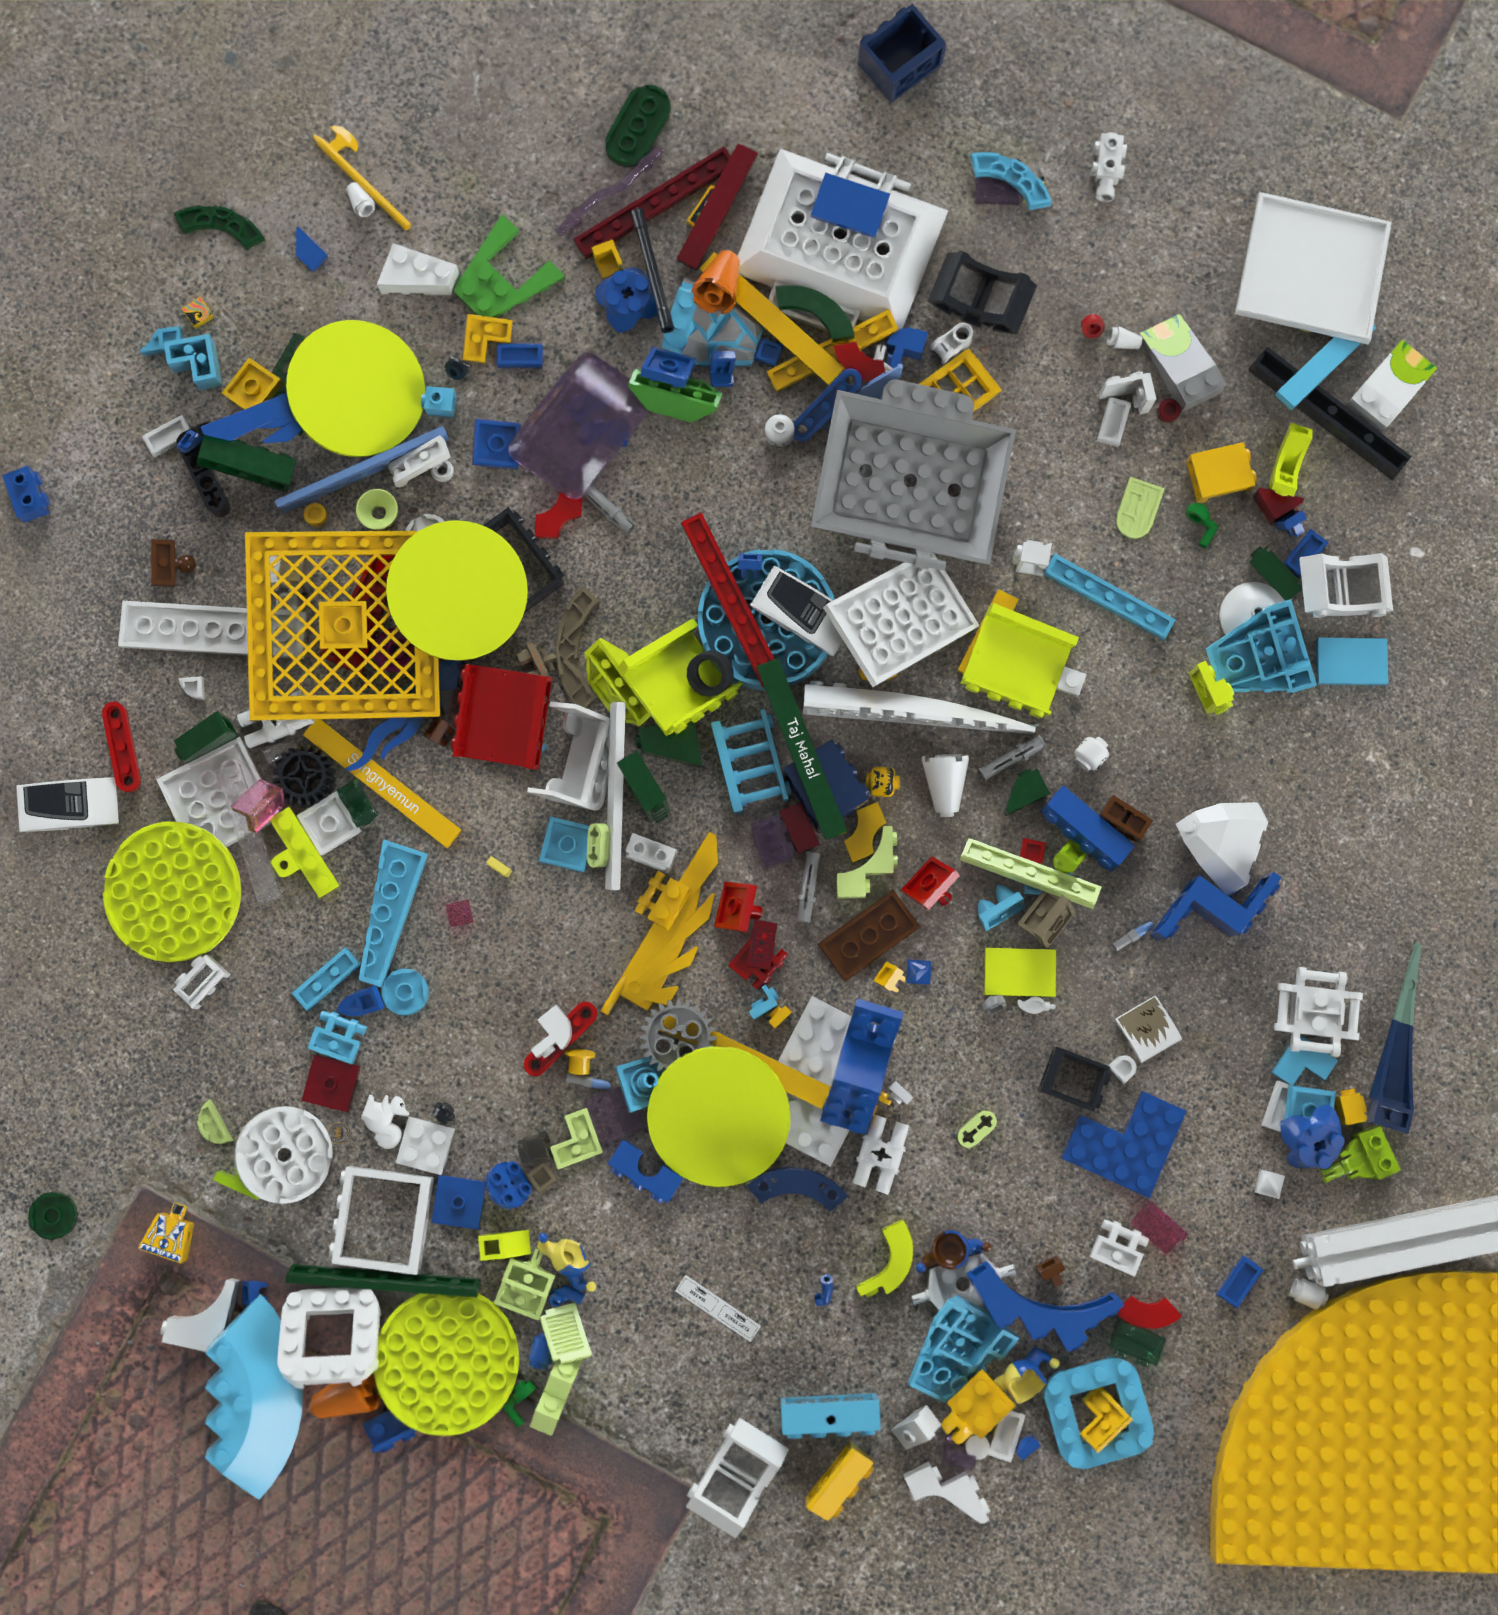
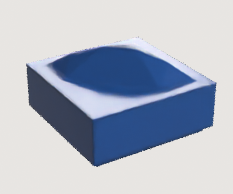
(918, 972)
(1027, 1446)

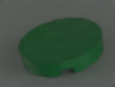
(53, 1215)

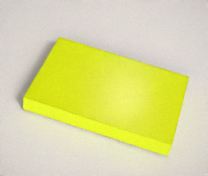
(1020, 972)

